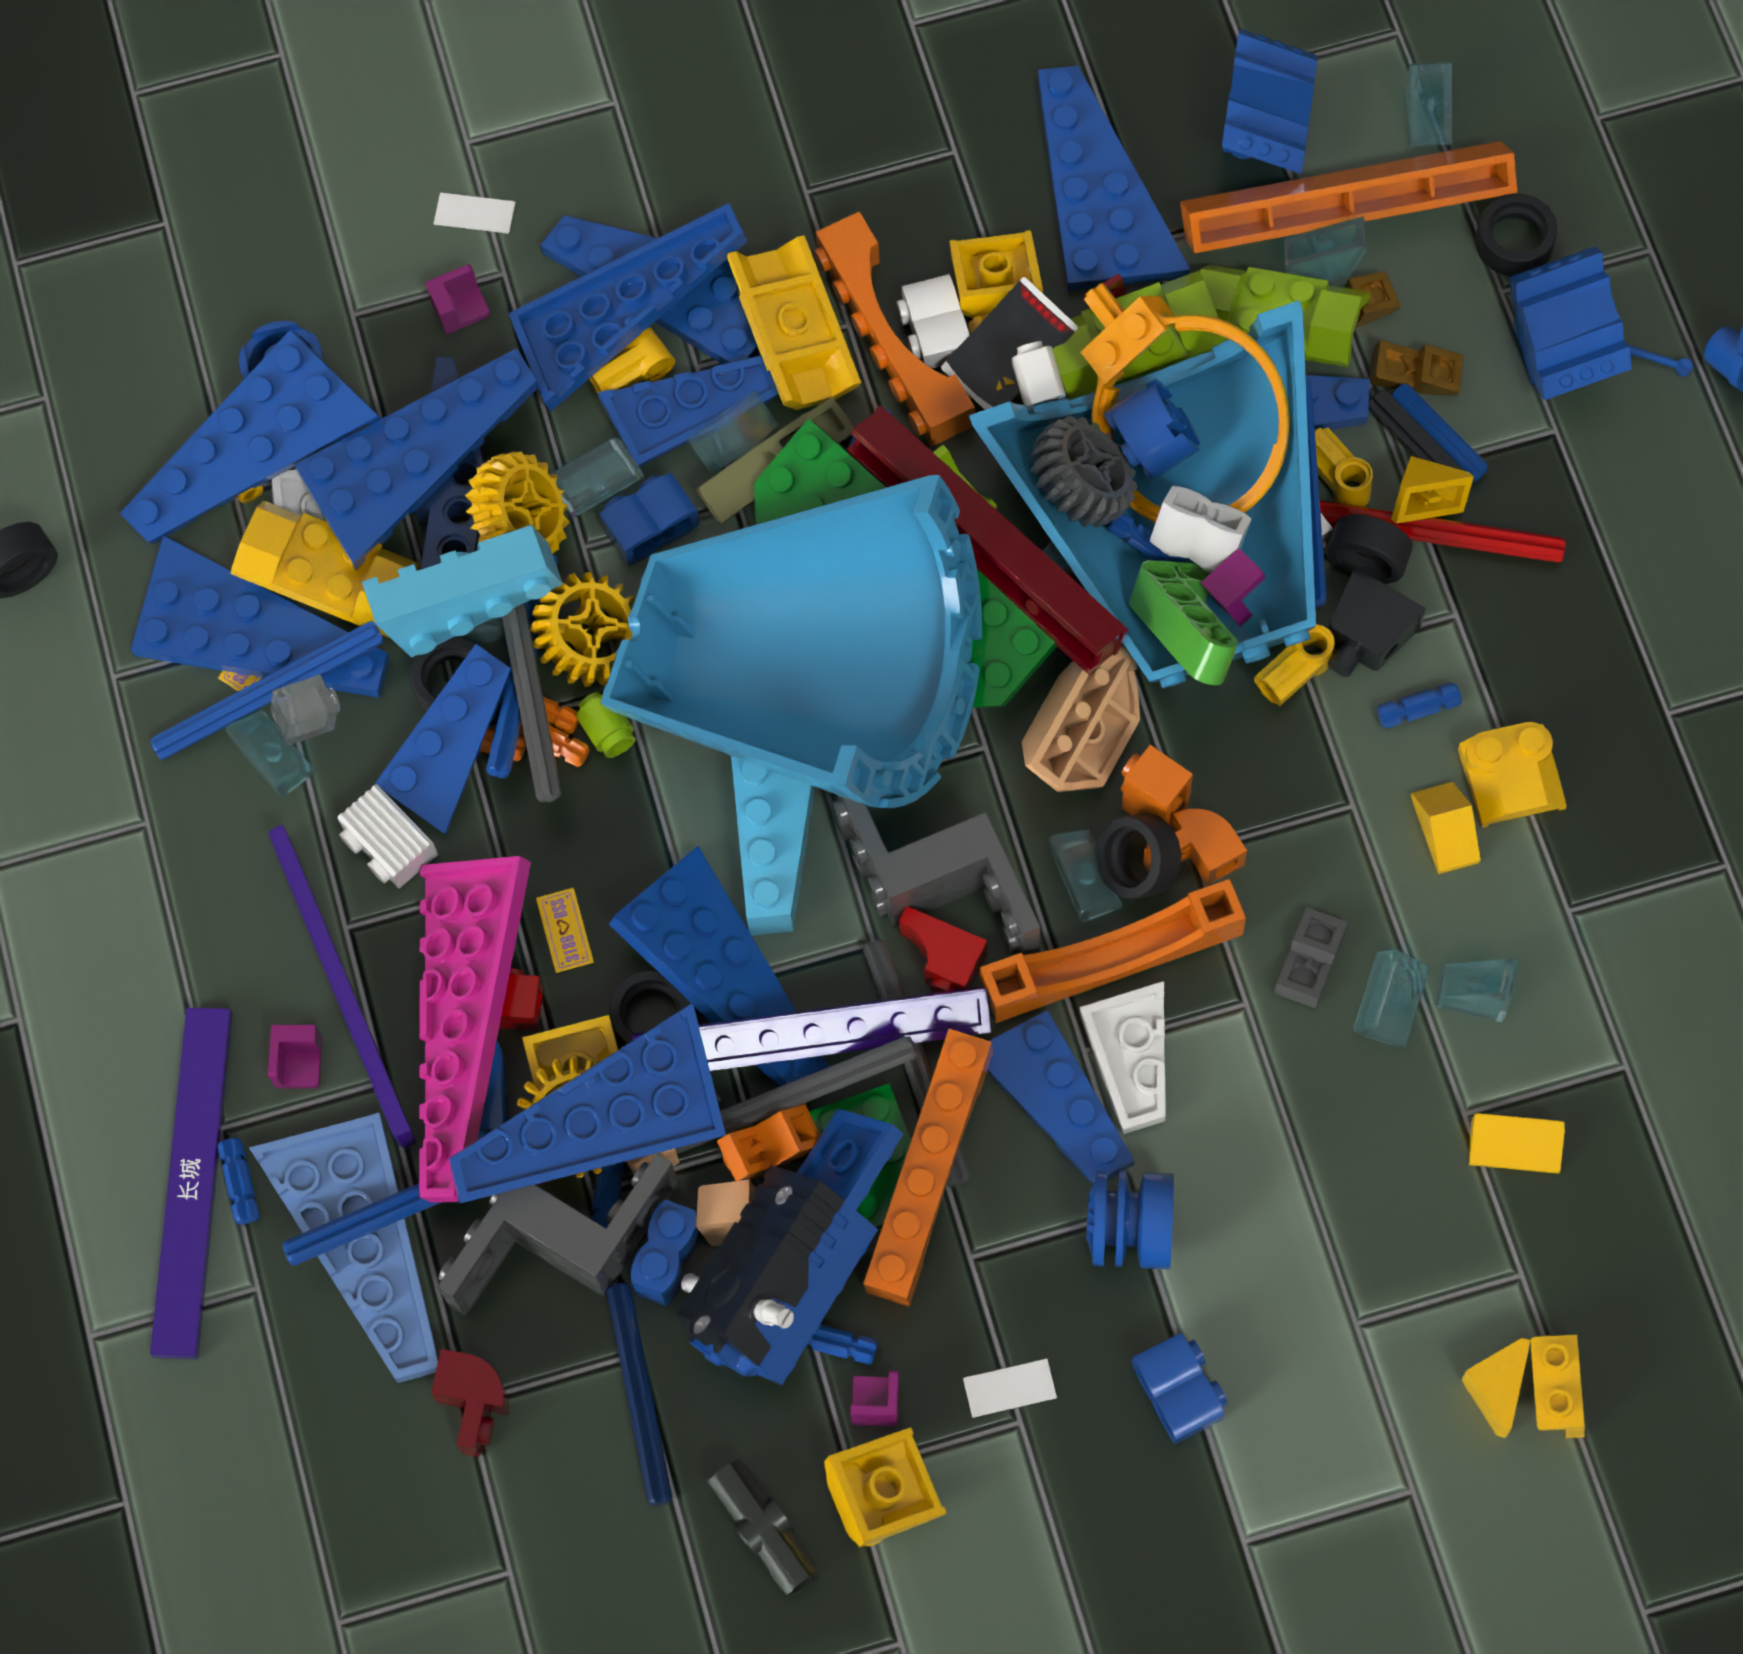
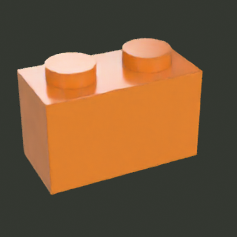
(1155, 785)

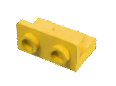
(1558, 1384)

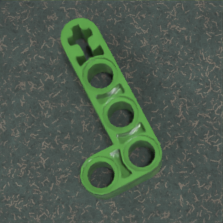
(1174, 609)

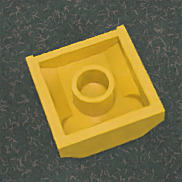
(991, 268)
(1511, 772)
(583, 1039)
(882, 1488)

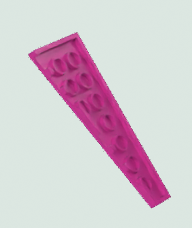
(468, 954)

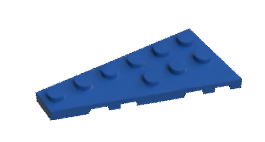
(599, 314)
(263, 428)
(225, 623)
(707, 953)
(623, 1108)

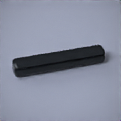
(1408, 430)

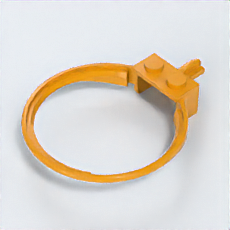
(1132, 332)

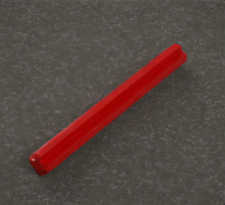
(1461, 534)

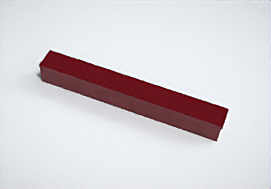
(1001, 551)

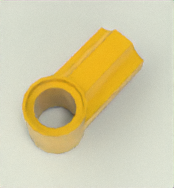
(641, 360)
(1338, 466)
(1295, 667)

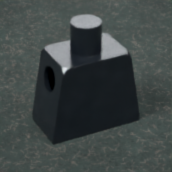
(1371, 624)

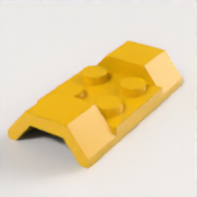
(794, 324)
(306, 563)

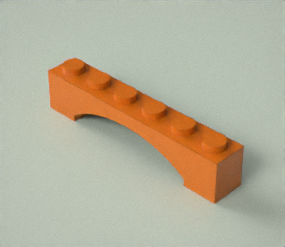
(935, 402)
(1045, 977)
(927, 1167)

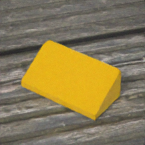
(1516, 1143)

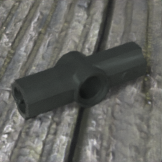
(763, 1527)

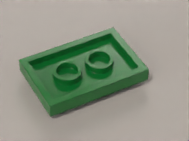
(882, 1106)

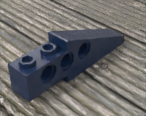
(449, 499)

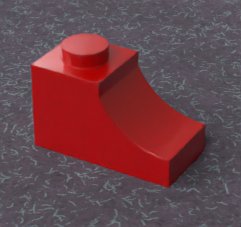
(950, 952)

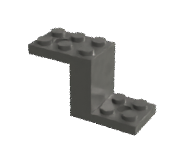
(939, 872)
(557, 1235)

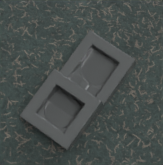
(1310, 957)

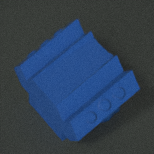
(1269, 101)
(1568, 324)

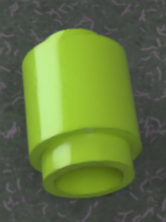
(605, 729)

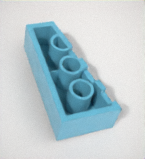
(462, 590)
(773, 843)

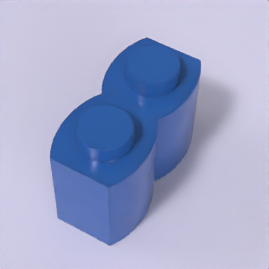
(649, 518)
(660, 1261)
(1179, 1388)

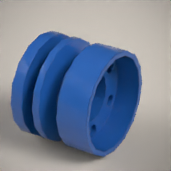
(1132, 1219)

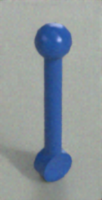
(1683, 366)

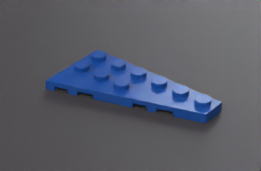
(1100, 201)
(705, 317)
(401, 460)

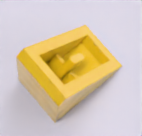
(1431, 491)
(1447, 826)
(1497, 1385)

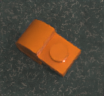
(1207, 842)
(772, 1142)

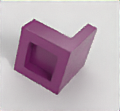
(457, 299)
(1232, 583)
(295, 1056)
(875, 1400)

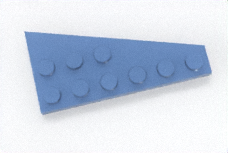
(332, 1175)

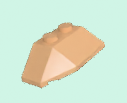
(1084, 724)

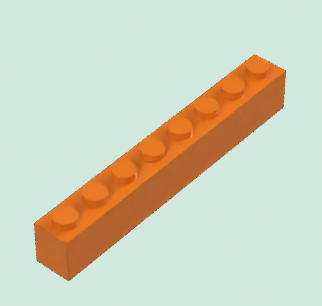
(1349, 194)

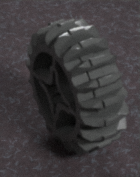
(1083, 471)

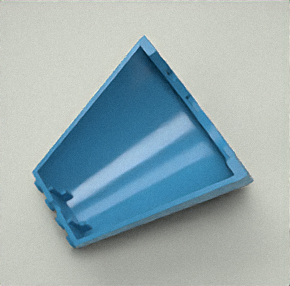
(1236, 429)
(815, 643)

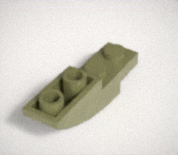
(734, 486)

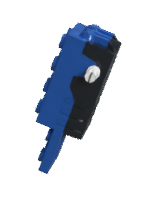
(788, 1253)

